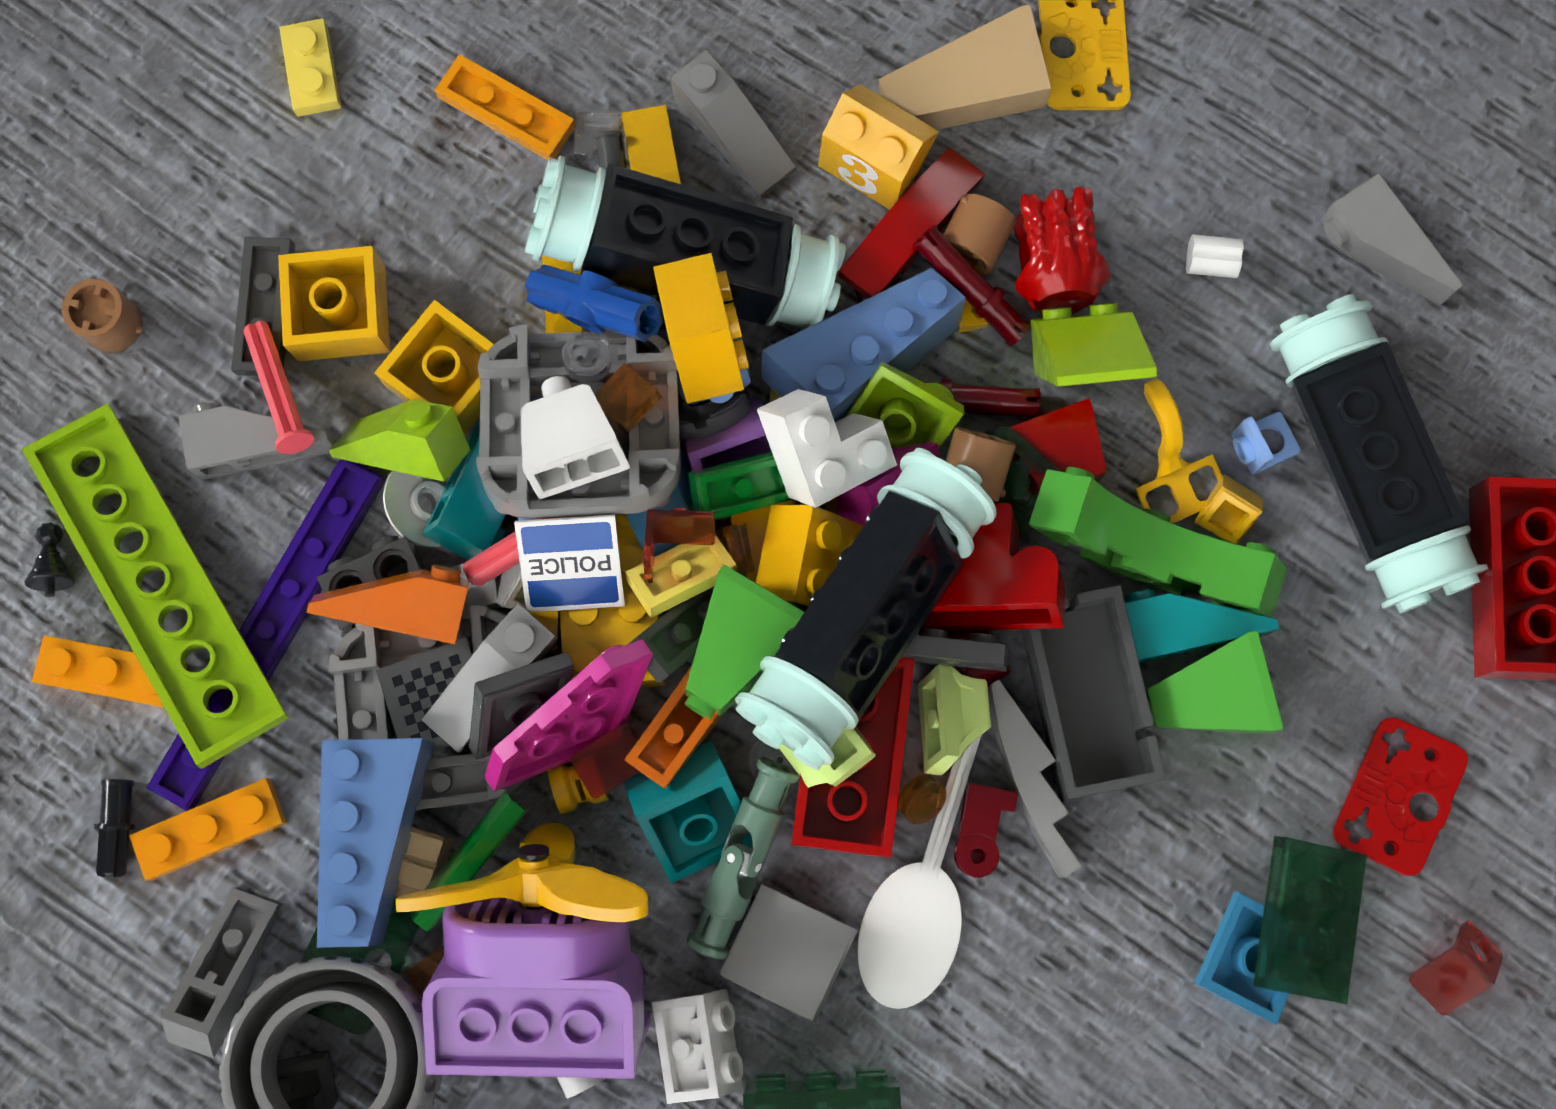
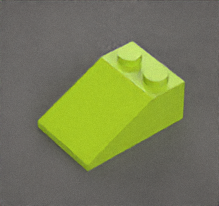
(1089, 346)

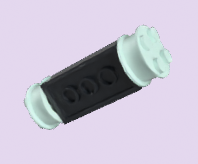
(632, 221)
(1378, 454)
(868, 608)

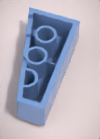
(847, 348)
(364, 832)

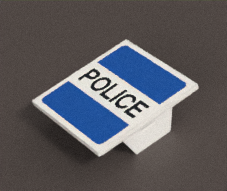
(570, 563)

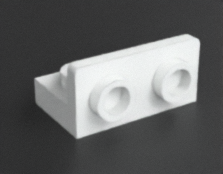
(698, 1046)

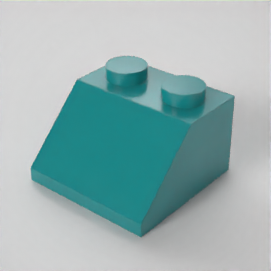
(690, 816)

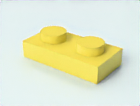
(310, 67)
(679, 575)

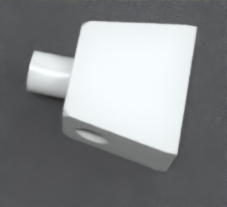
(567, 439)

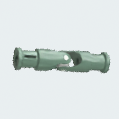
(739, 864)

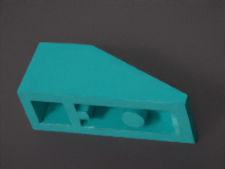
(464, 514)
(1181, 625)

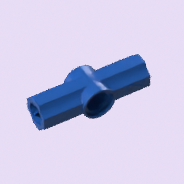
(594, 302)

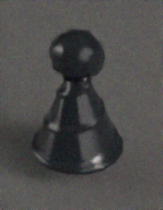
(49, 570)

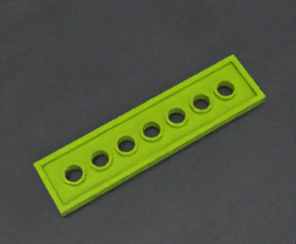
(185, 587)

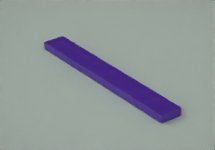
(281, 608)

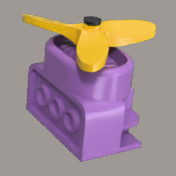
(536, 969)

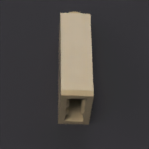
(975, 77)

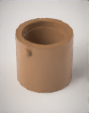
(980, 230)
(102, 315)
(985, 455)

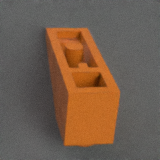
(409, 603)
(670, 738)

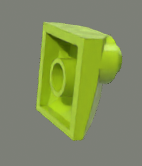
(908, 407)

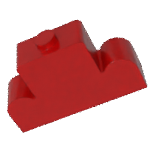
(1002, 585)

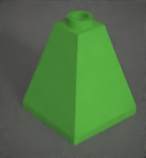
(738, 632)
(1220, 693)

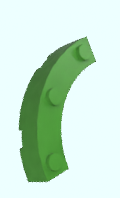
(1152, 549)

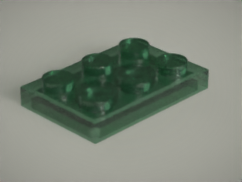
(1310, 920)
(823, 1091)

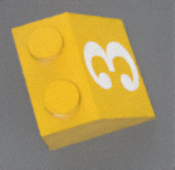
(874, 145)

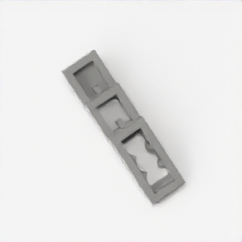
(1024, 759)

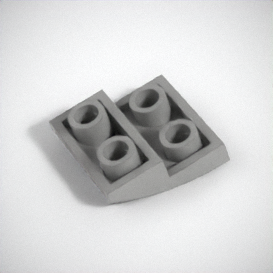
(788, 953)

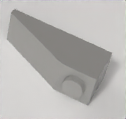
(730, 123)
(1383, 236)
(233, 440)
(511, 645)
(219, 974)

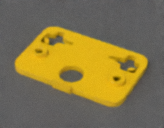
(1096, 50)

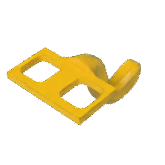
(1172, 468)

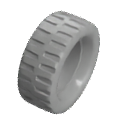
(268, 1013)

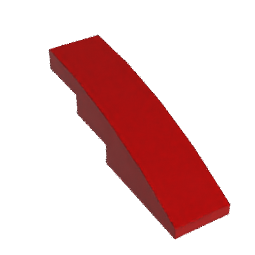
(926, 203)

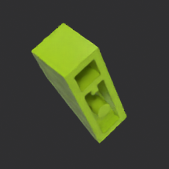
(407, 439)

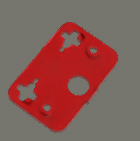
(1387, 794)

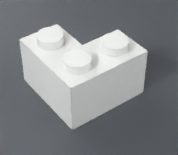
(819, 455)

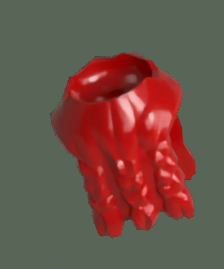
(1059, 251)

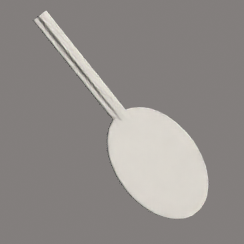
(916, 914)

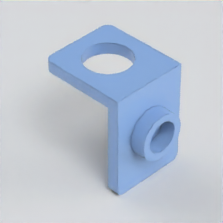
(1252, 447)

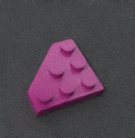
(573, 717)

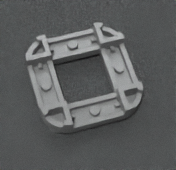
(506, 386)
(365, 715)

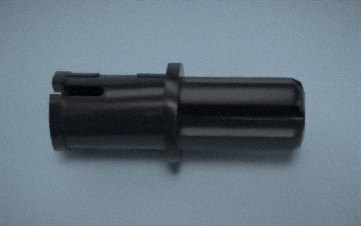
(114, 827)

